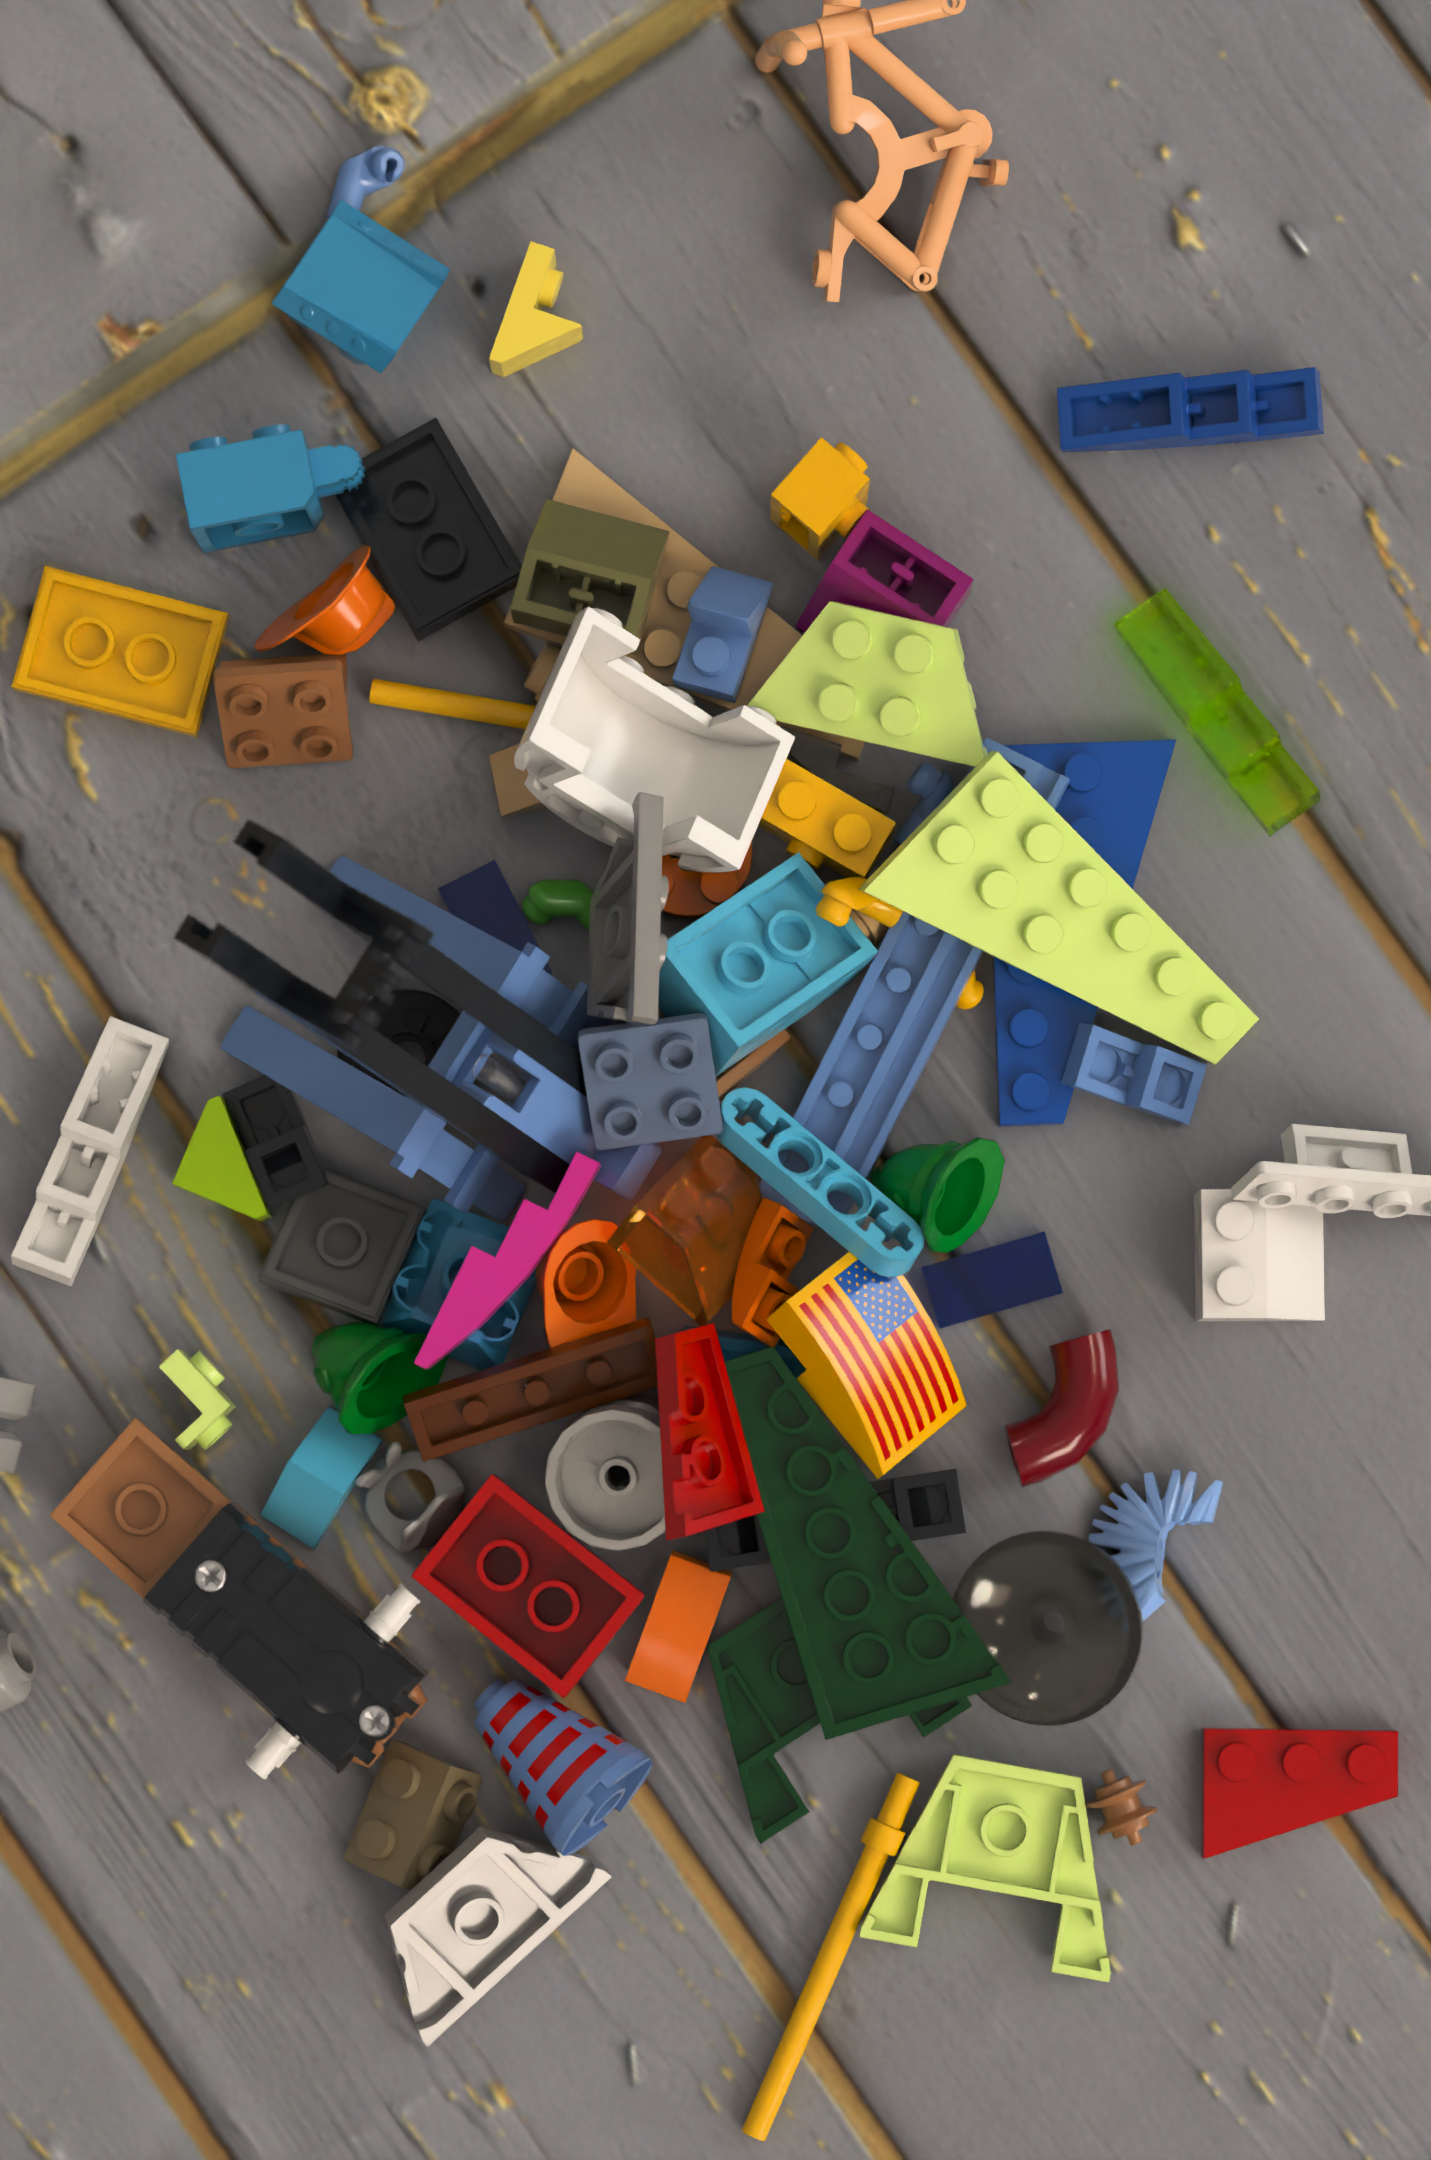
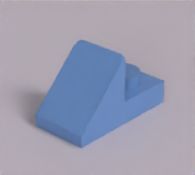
(722, 633)

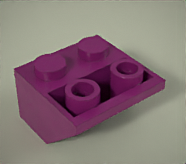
(891, 575)

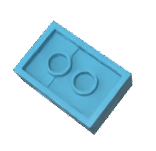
(760, 961)

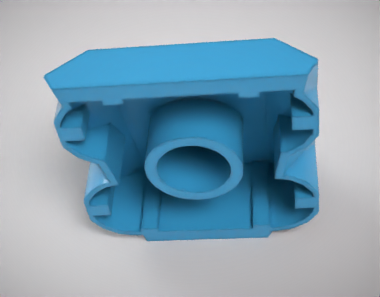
(360, 287)
(430, 1271)

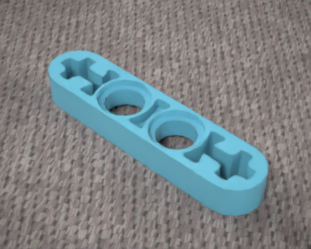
(825, 1174)

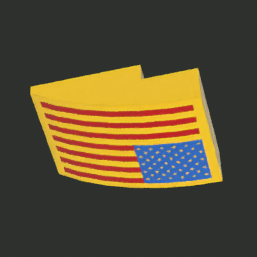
(870, 1360)

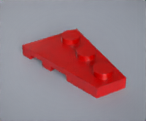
(701, 1437)
(1287, 1779)

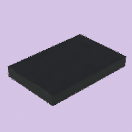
(429, 530)

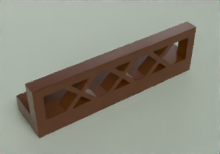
(533, 1389)

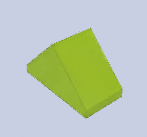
(217, 1166)

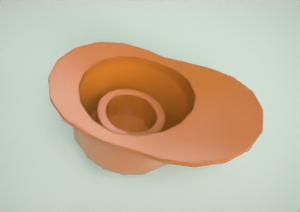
(337, 613)
(585, 1284)

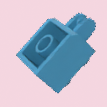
(261, 486)

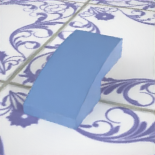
(1134, 1074)

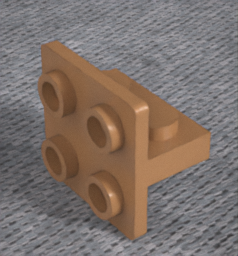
(284, 710)

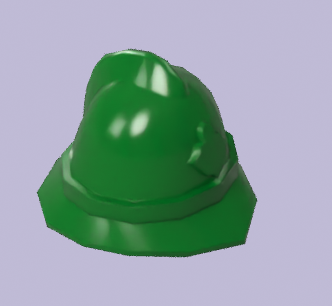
(943, 1187)
(369, 1372)

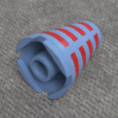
(559, 1761)

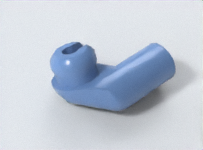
(365, 175)
(932, 788)

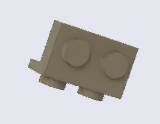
(412, 1815)

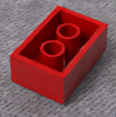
(528, 1585)

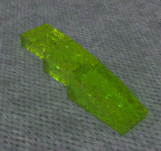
(1217, 711)

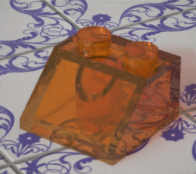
(693, 1228)

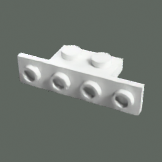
(1339, 1173)

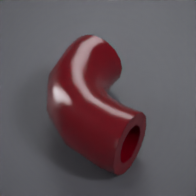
(1075, 1413)

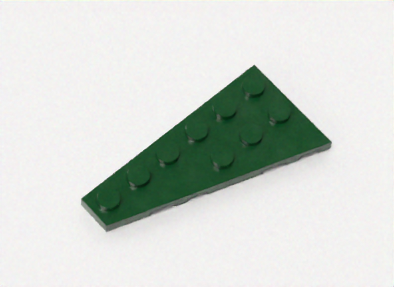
(856, 1590)

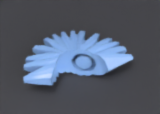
(1145, 1526)

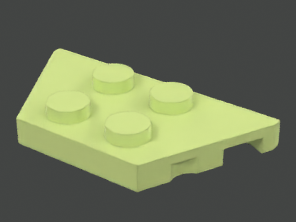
(878, 684)

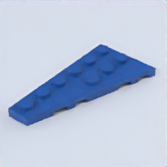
(1112, 808)

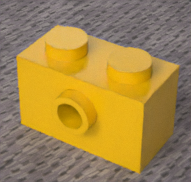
(821, 497)
(825, 823)

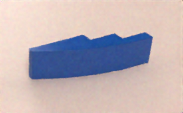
(1189, 410)

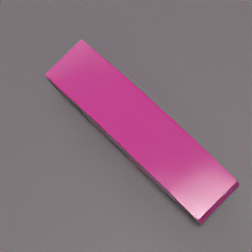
(490, 1281)

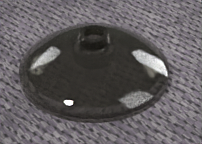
(1053, 1673)

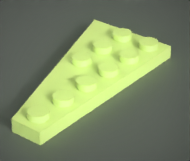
(1035, 894)

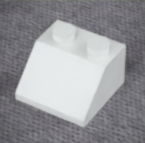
(1257, 1260)

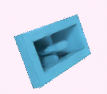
(319, 1479)

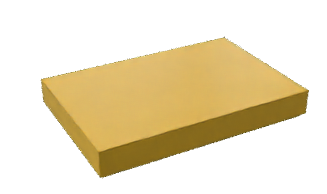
(120, 651)

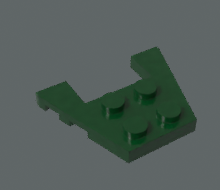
(771, 1706)

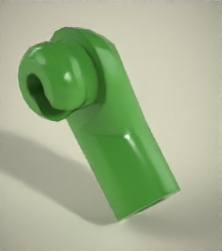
(558, 898)

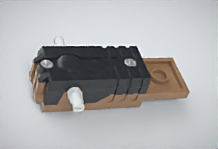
(248, 1604)

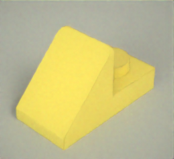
(525, 330)

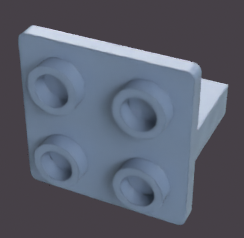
(650, 1081)

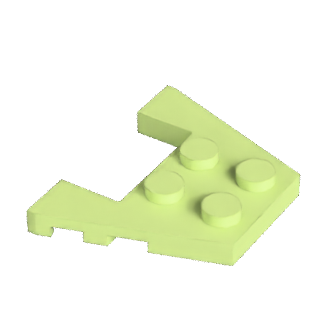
(1002, 1834)

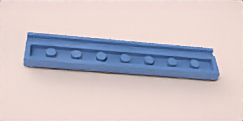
(891, 1030)

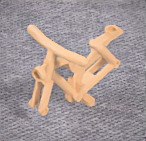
(957, 140)

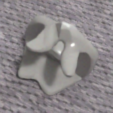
(436, 1519)

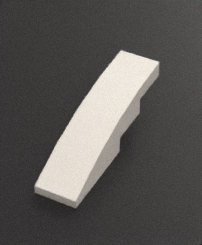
(90, 1151)

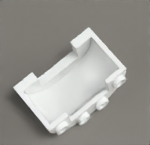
(617, 733)

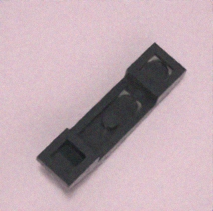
(921, 1503)

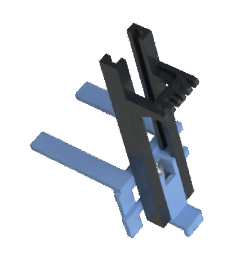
(506, 1010)

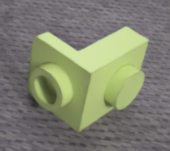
(199, 1382)

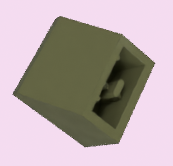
(584, 562)

